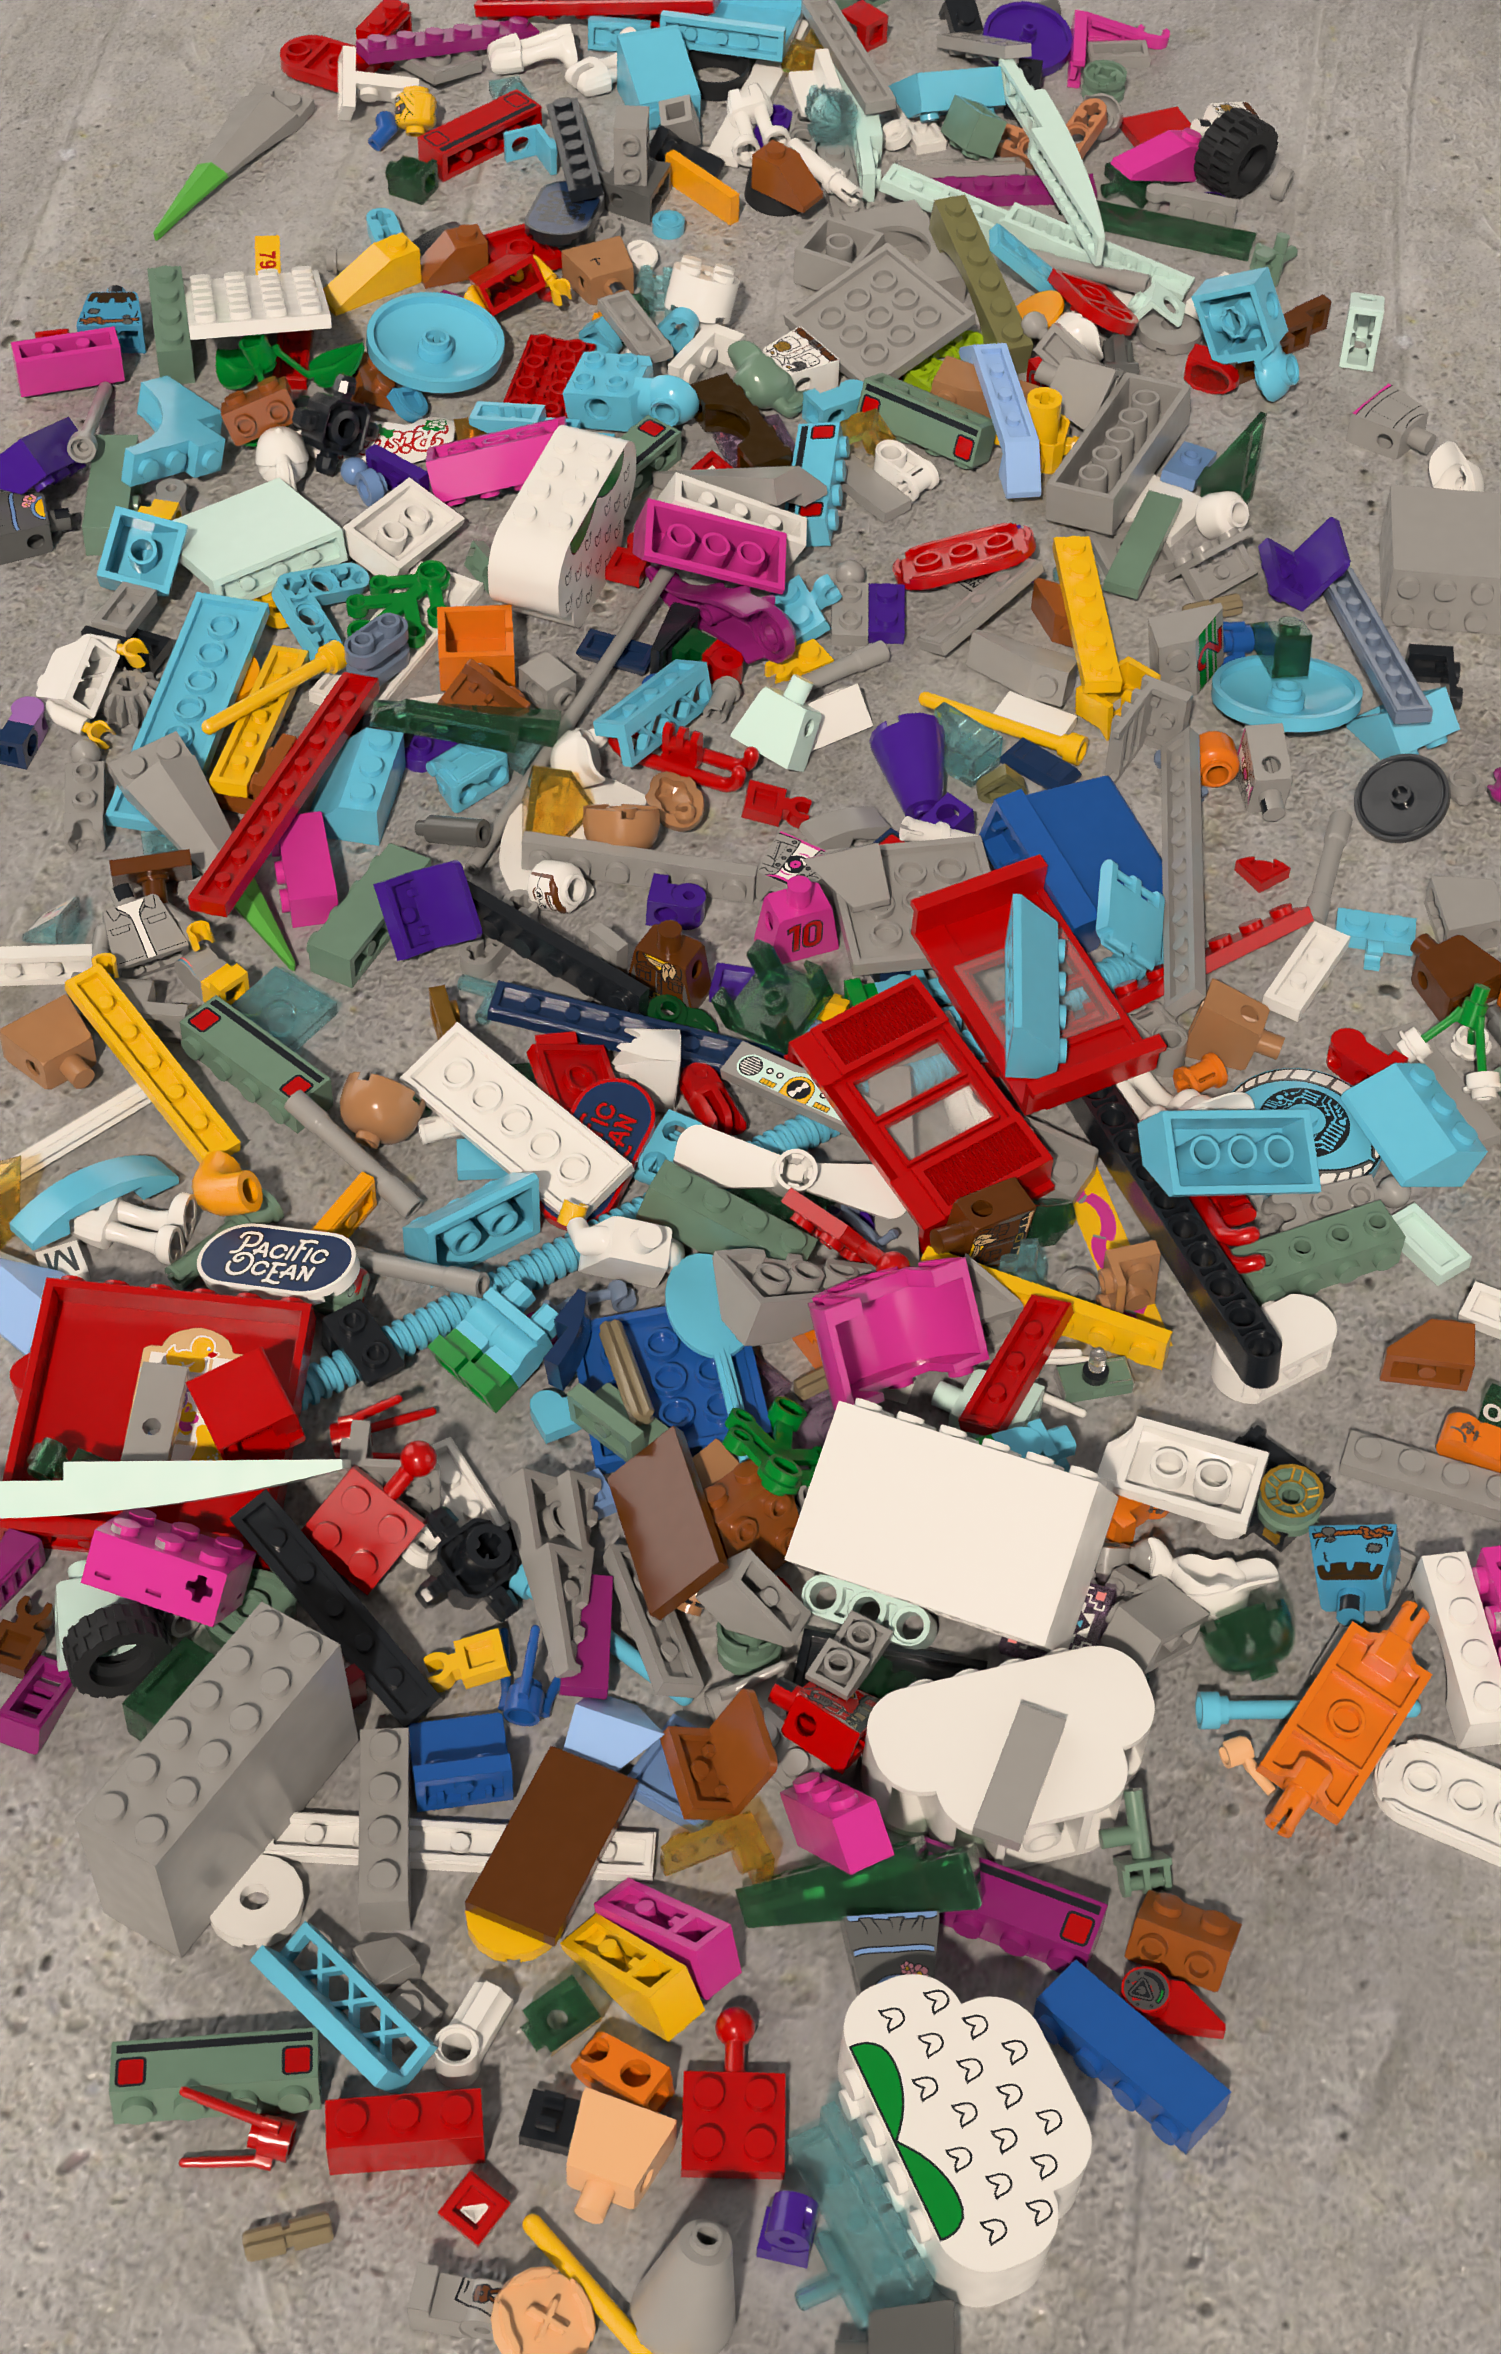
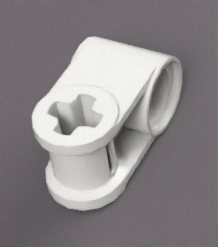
(903, 467)

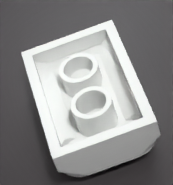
(399, 530)
(1186, 1474)

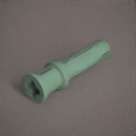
(185, 1268)

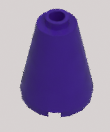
(912, 760)

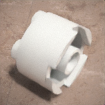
(703, 289)

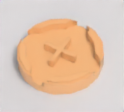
(542, 2314)

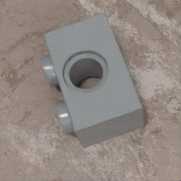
(631, 145)

